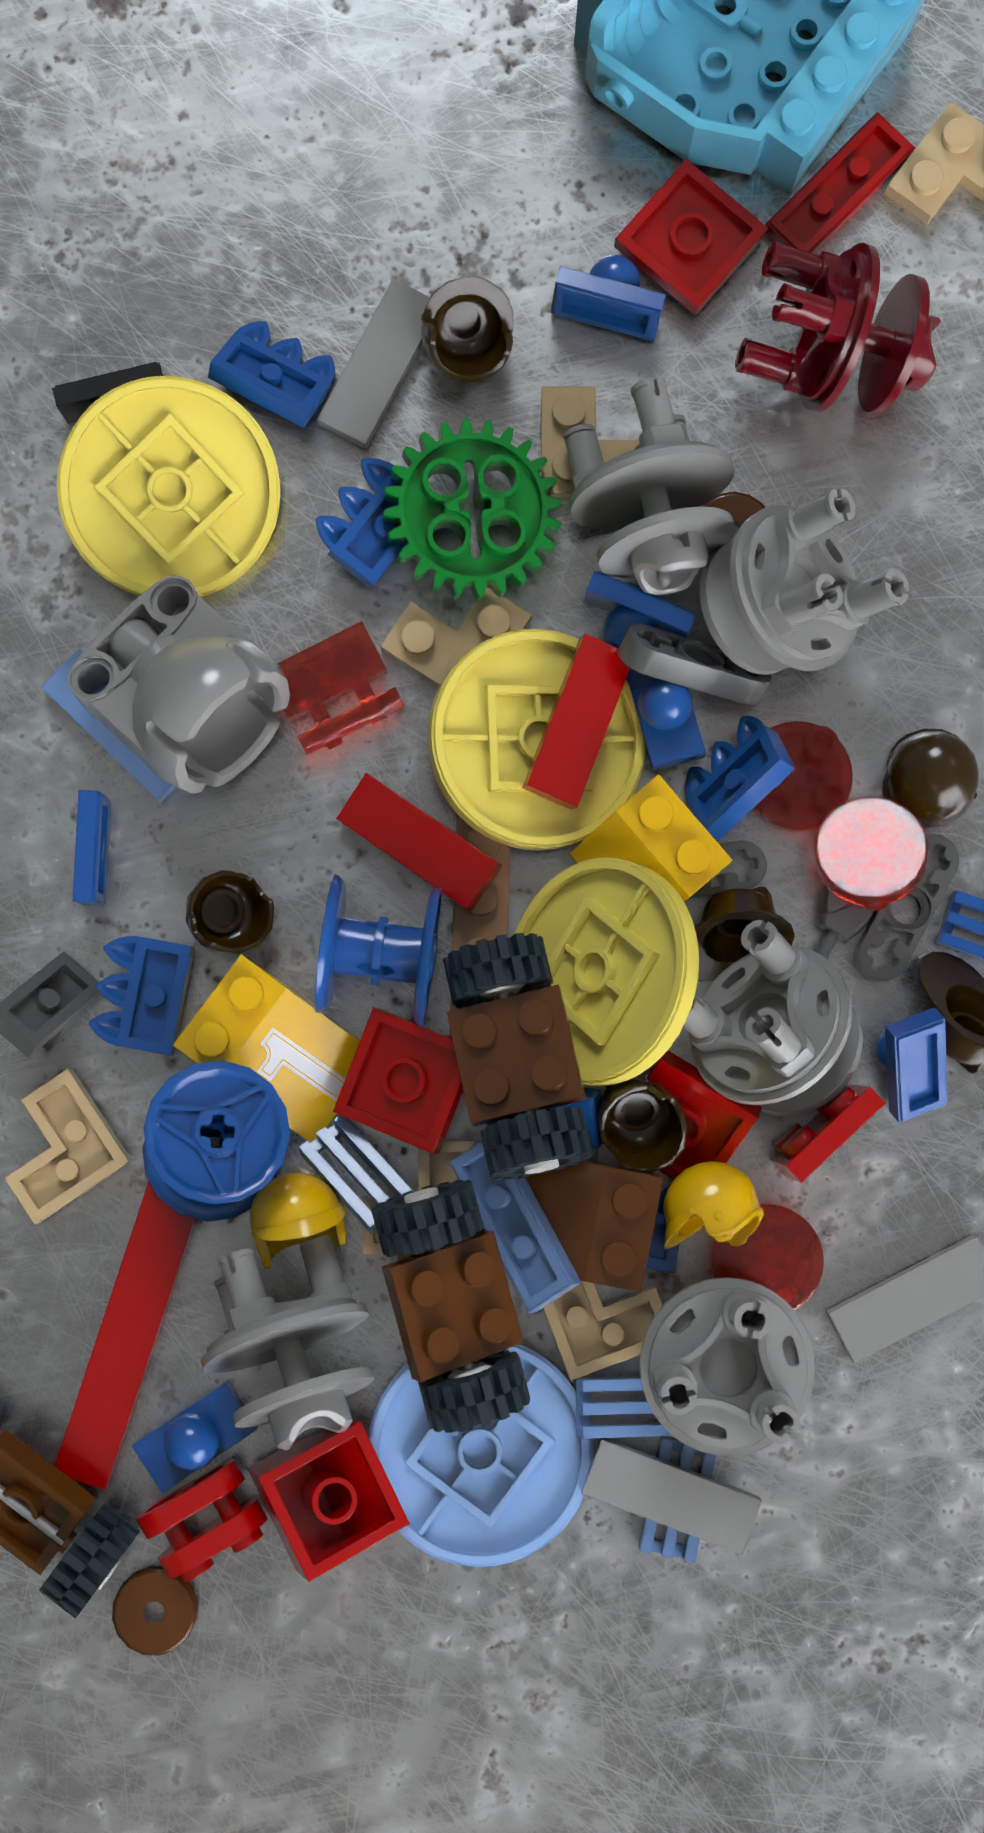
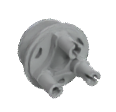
(652, 496)
(789, 590)
(776, 1027)
(281, 1332)
(727, 1367)

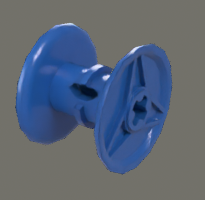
(376, 950)
(221, 1103)

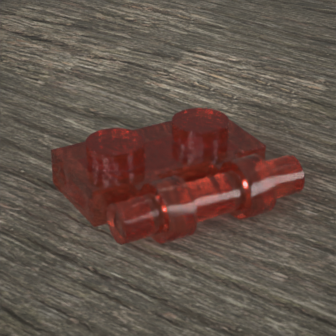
(330, 671)

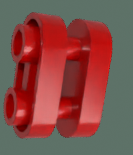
(234, 1528)

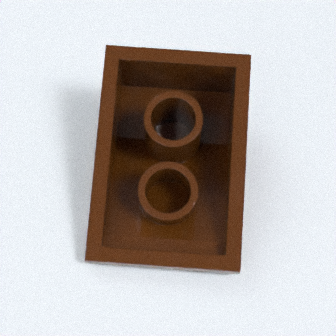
(601, 1219)

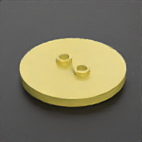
(168, 485)
(489, 729)
(622, 960)

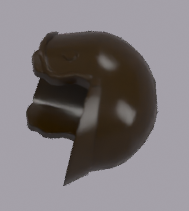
(468, 329)
(931, 776)

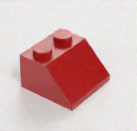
(328, 1498)

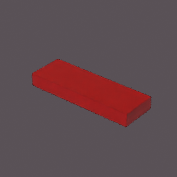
(841, 186)
(577, 723)
(419, 841)

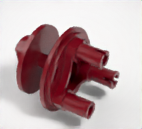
(839, 326)

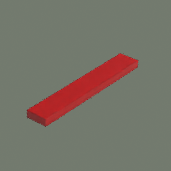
(125, 1342)

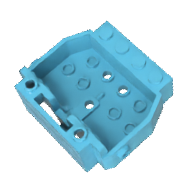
(702, 80)

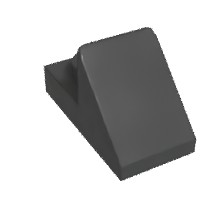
(47, 1005)

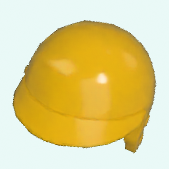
(712, 1198)
(294, 1211)

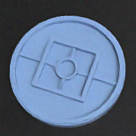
(487, 1489)

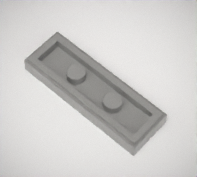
(376, 366)
(910, 1299)
(671, 1495)

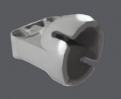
(181, 687)

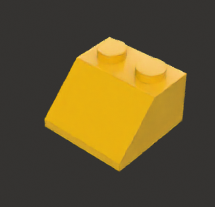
(661, 835)

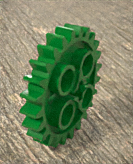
(520, 508)

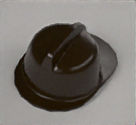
(723, 923)
(959, 996)

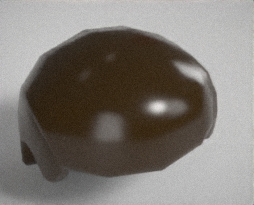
(229, 912)
(642, 1125)

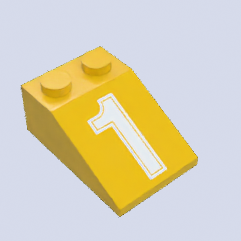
(278, 1035)

